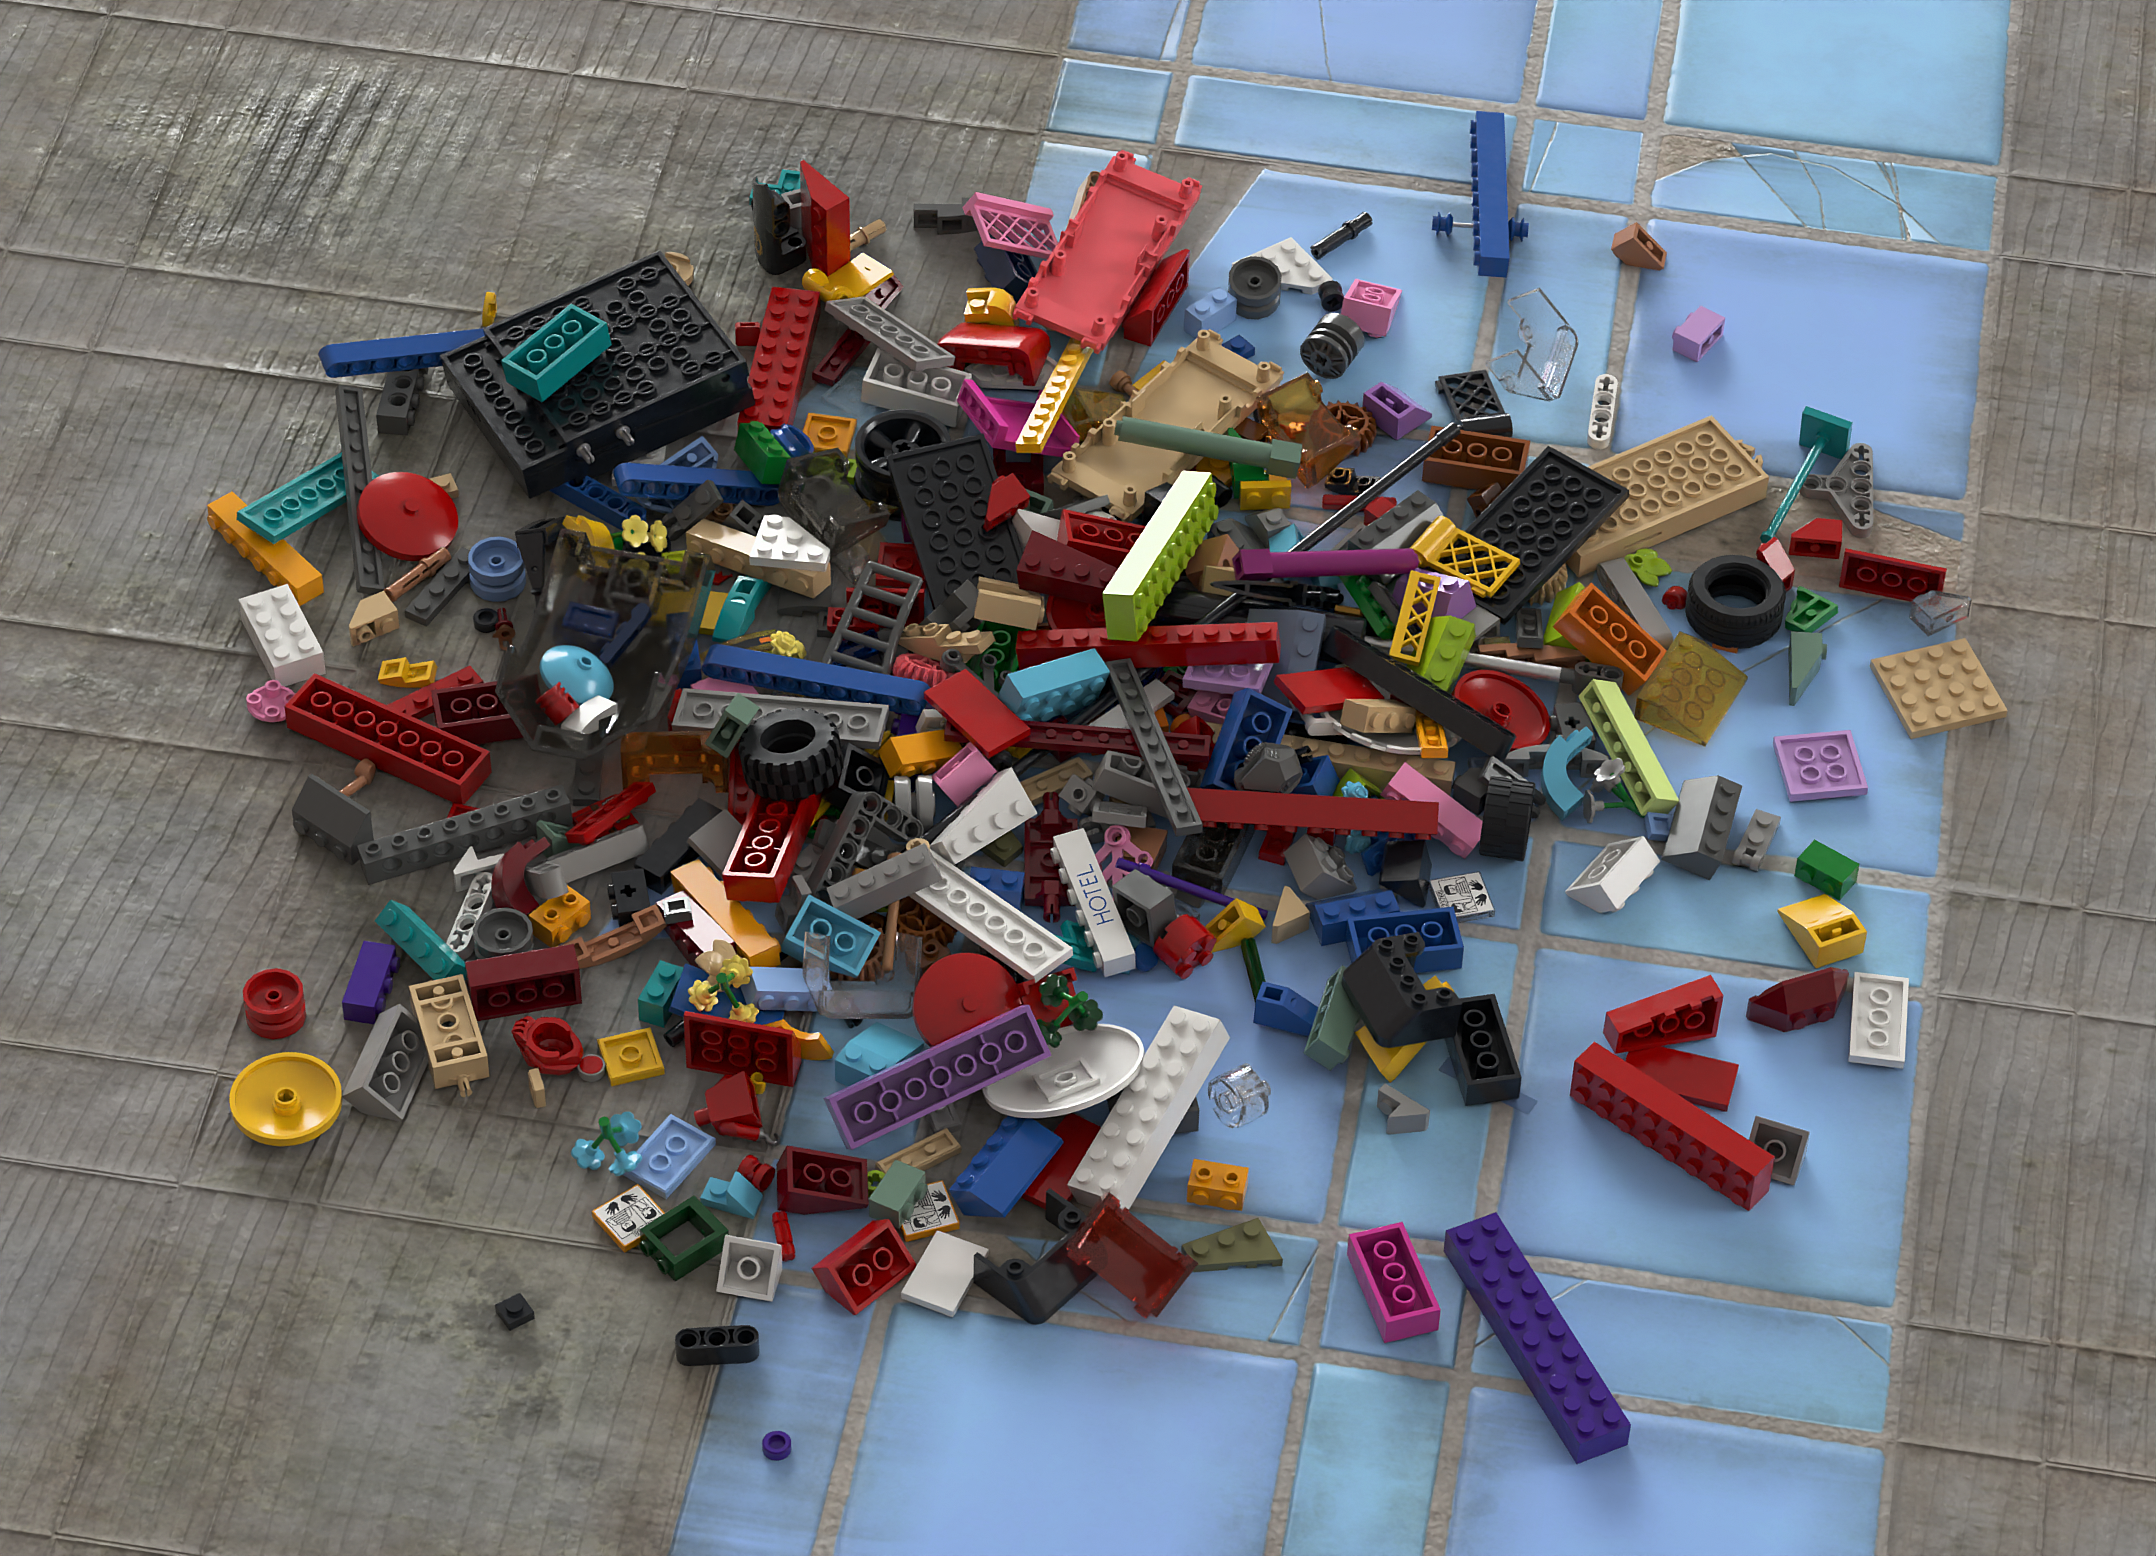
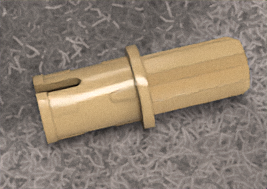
(865, 234)

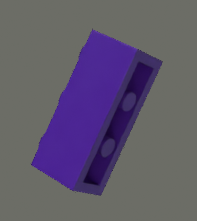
(370, 982)

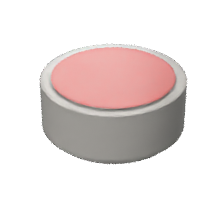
(591, 1068)

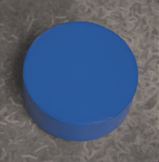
(1145, 957)

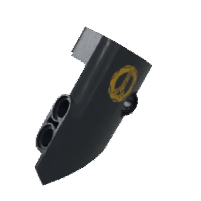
(775, 241)

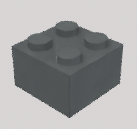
(1144, 906)

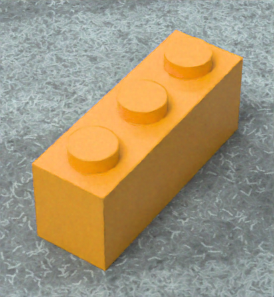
(917, 753)

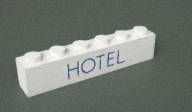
(1093, 903)

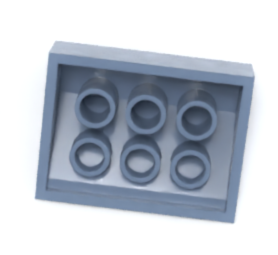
(1300, 649)

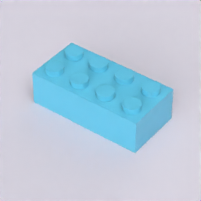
(1055, 686)

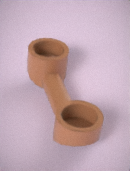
(365, 772)

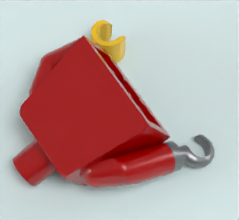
(735, 1109)

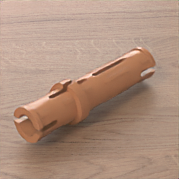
(426, 568)

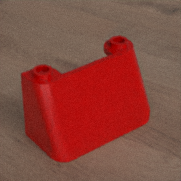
(1012, 346)

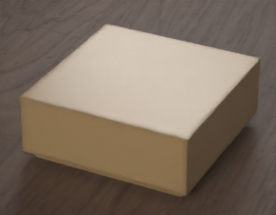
(536, 1088)

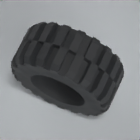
(791, 754)

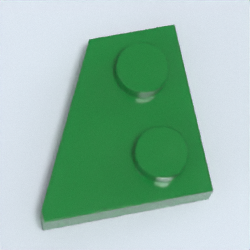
(1809, 611)

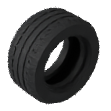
(1737, 577)

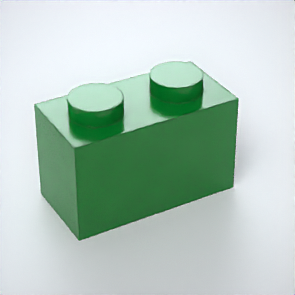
(1826, 869)

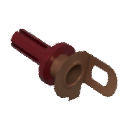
(504, 629)

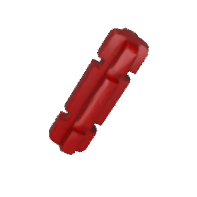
(783, 1235)

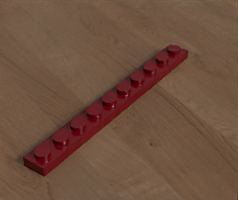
(1098, 740)

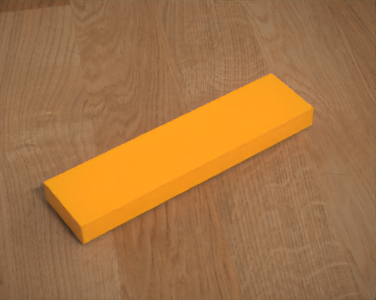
(1430, 737)

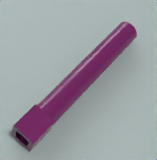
(1263, 564)

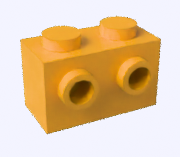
(560, 917)
(1217, 1184)

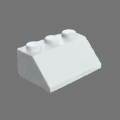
(1614, 875)

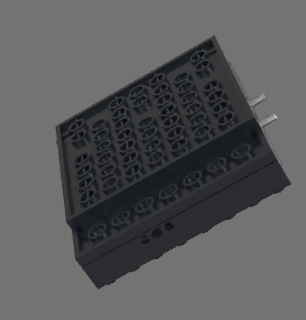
(654, 384)

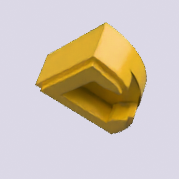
(489, 309)

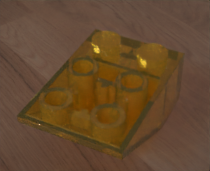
(1089, 409)

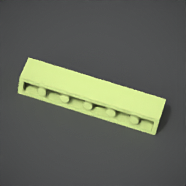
(1626, 741)

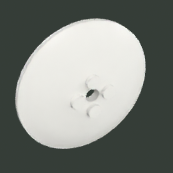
(1076, 1076)

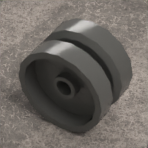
(1255, 286)
(502, 933)

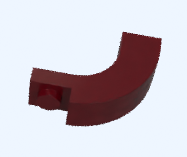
(508, 877)

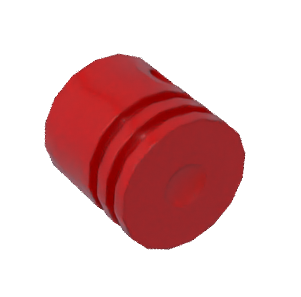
(557, 703)

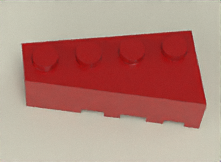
(1666, 1018)

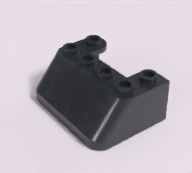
(1394, 999)

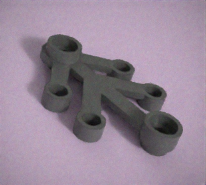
(952, 662)

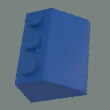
(1331, 914)

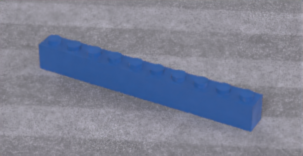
(1489, 194)

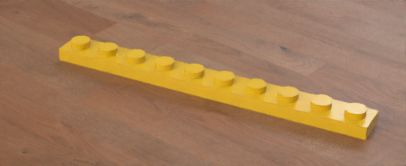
(1053, 398)

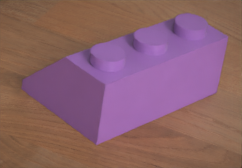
(1452, 598)

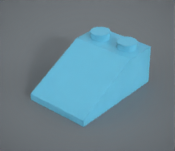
(849, 938)
(873, 1052)

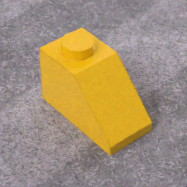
(1235, 923)

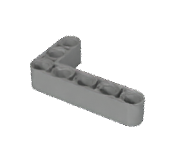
(549, 876)

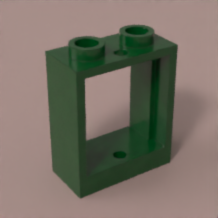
(698, 1254)

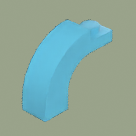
(1557, 788)

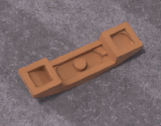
(620, 941)

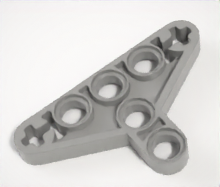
(1847, 498)

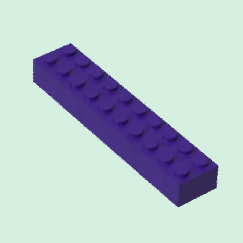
(1537, 1338)

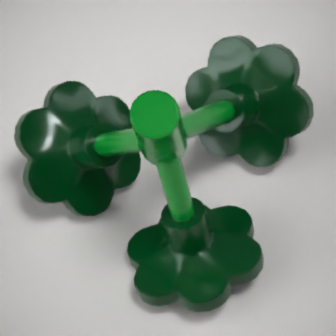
(1081, 1011)

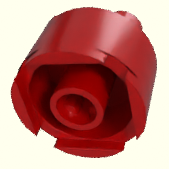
(1185, 945)

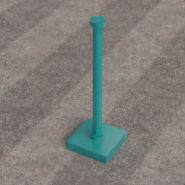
(1822, 435)

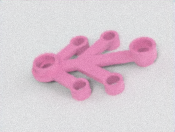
(1116, 849)

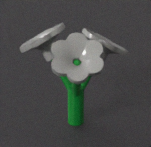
(1607, 777)

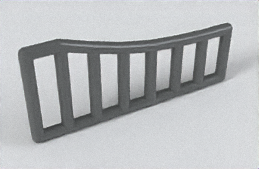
(852, 610)

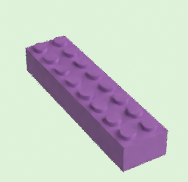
(937, 1077)

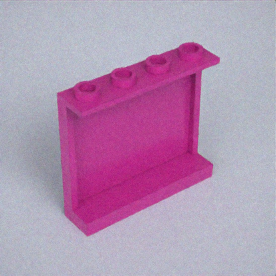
(1004, 420)

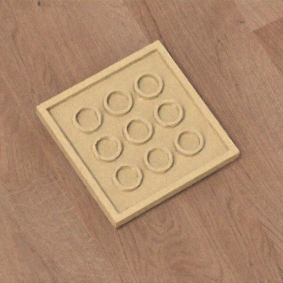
(1938, 688)

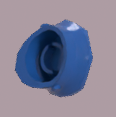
(793, 440)

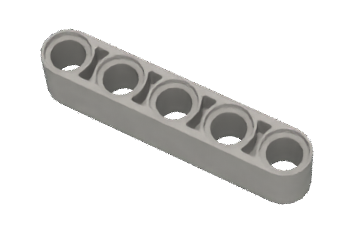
(1631, 598)

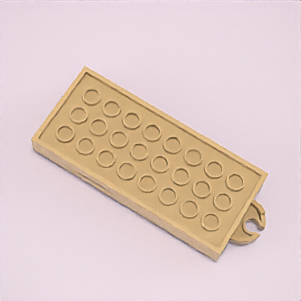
(1673, 489)

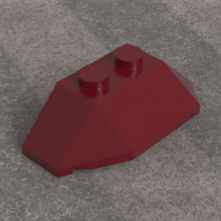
(1799, 1000)

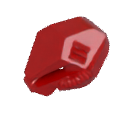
(548, 1044)

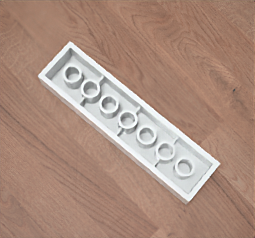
(1150, 1108)

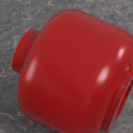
(1675, 598)

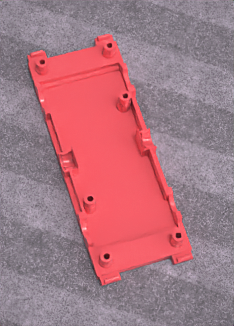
(1108, 252)

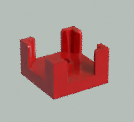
(1031, 996)

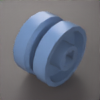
(496, 569)

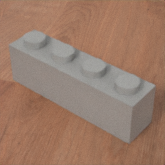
(885, 882)

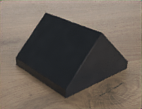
(1406, 870)

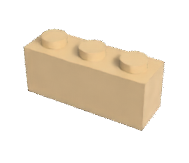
(1378, 716)

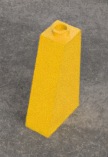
(1393, 1060)

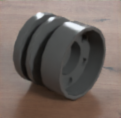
(1332, 345)

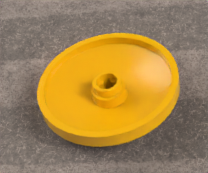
(285, 1099)

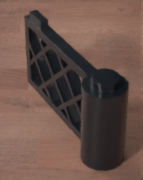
(1481, 422)

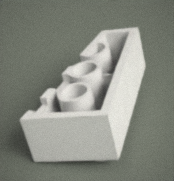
(990, 815)

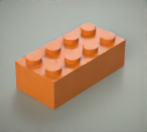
(1610, 637)

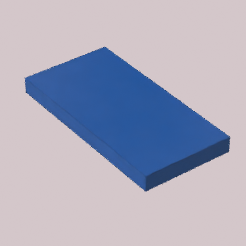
(680, 1001)

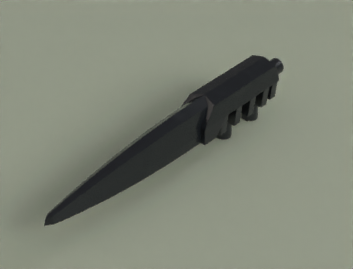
(1289, 593)

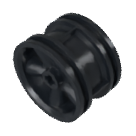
(887, 435)

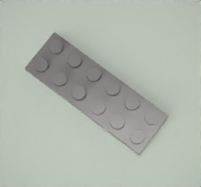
(889, 333)

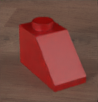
(1004, 500)
(1817, 539)

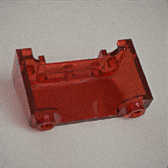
(1129, 1256)

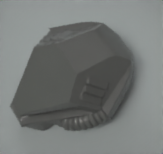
(1269, 769)

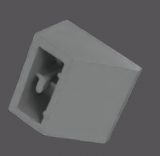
(1319, 868)

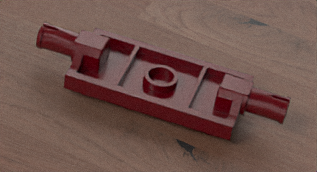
(1041, 874)

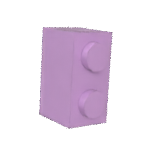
(1698, 333)

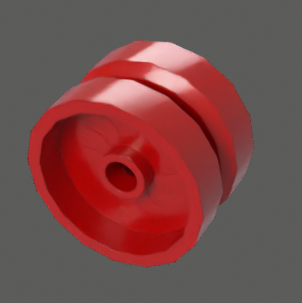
(274, 1003)

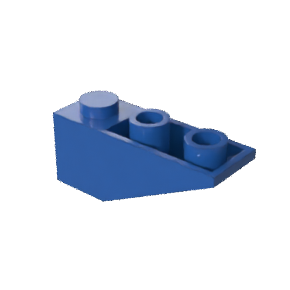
(1284, 1009)

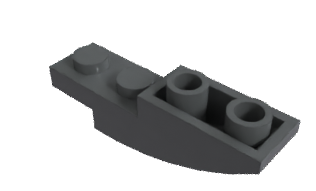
(944, 217)

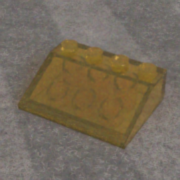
(1689, 690)

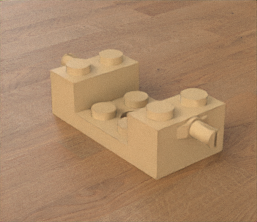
(456, 1051)

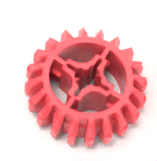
(920, 668)

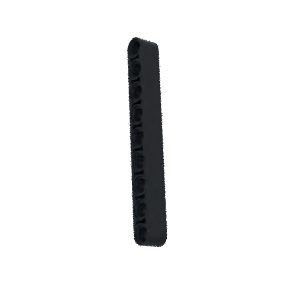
(1419, 692)

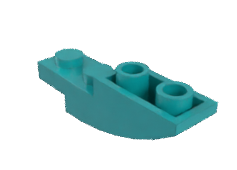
(740, 608)

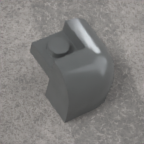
(957, 610)

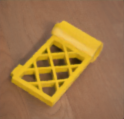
(1441, 536)

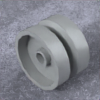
(918, 803)

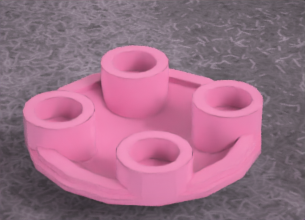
(269, 701)

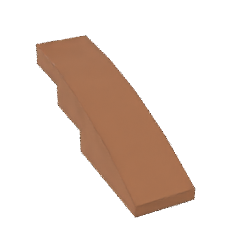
(1547, 655)

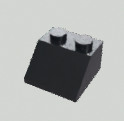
(860, 774)

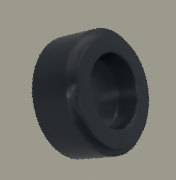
(485, 620)

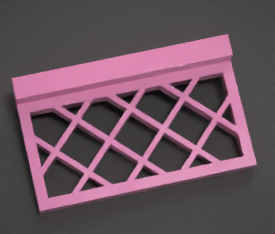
(1017, 216)

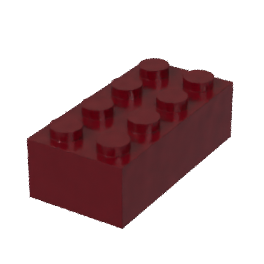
(473, 713)
(524, 982)

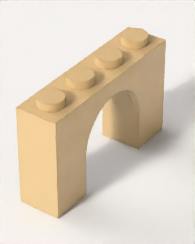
(1008, 604)

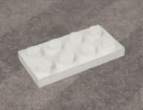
(1878, 1020)

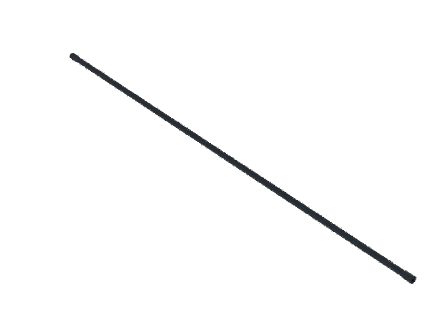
(1441, 439)

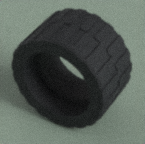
(1507, 818)

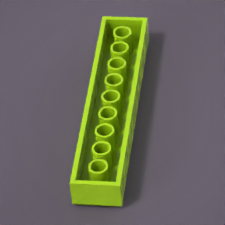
(1159, 556)

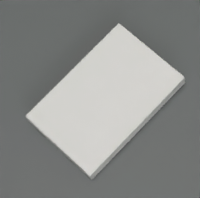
(943, 1274)

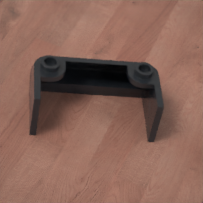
(1050, 1282)

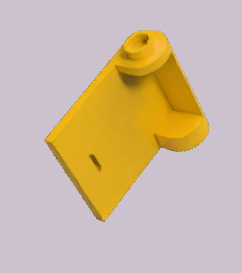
(849, 281)

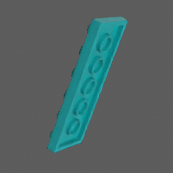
(298, 501)

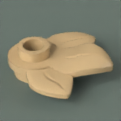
(712, 961)

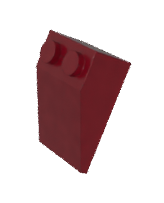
(820, 1182)

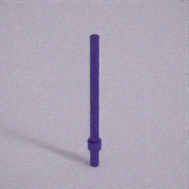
(1179, 884)

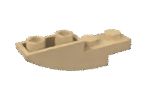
(936, 638)

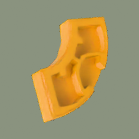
(812, 1044)

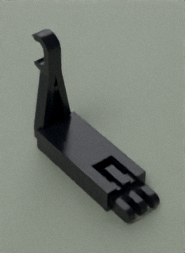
(531, 545)

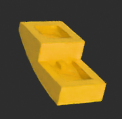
(403, 674)

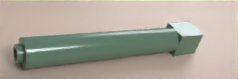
(1278, 458)

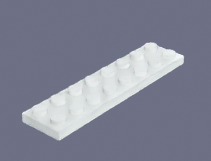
(992, 923)

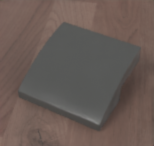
(794, 603)

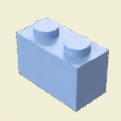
(1210, 312)

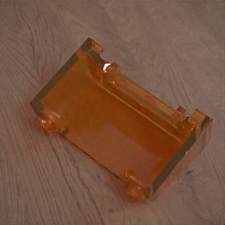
(1299, 416)
(672, 754)

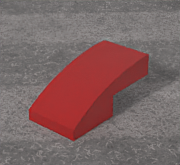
(1275, 845)

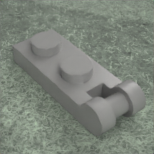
(1756, 840)

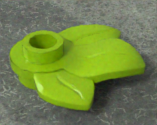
(1647, 566)

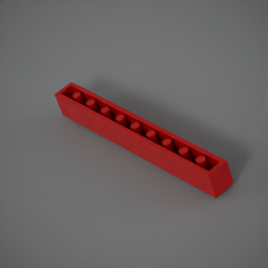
(1158, 645)
(1316, 813)

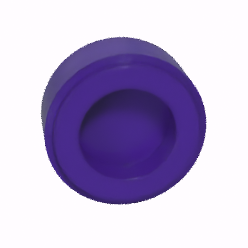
(776, 1445)

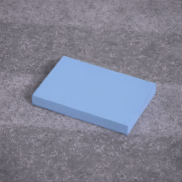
(670, 1156)

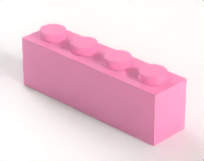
(1456, 824)

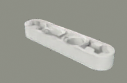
(1602, 411)
(467, 915)

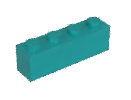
(420, 941)

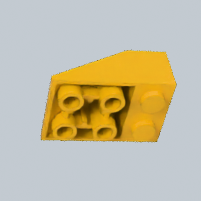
(1824, 929)

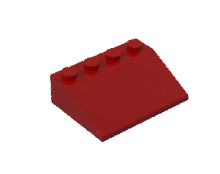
(824, 221)
(739, 1046)

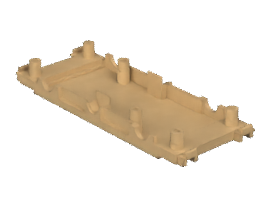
(1198, 390)

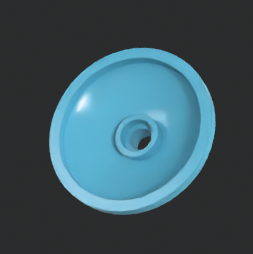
(577, 671)

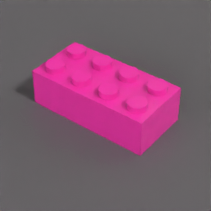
(1393, 1282)

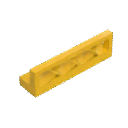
(1407, 610)

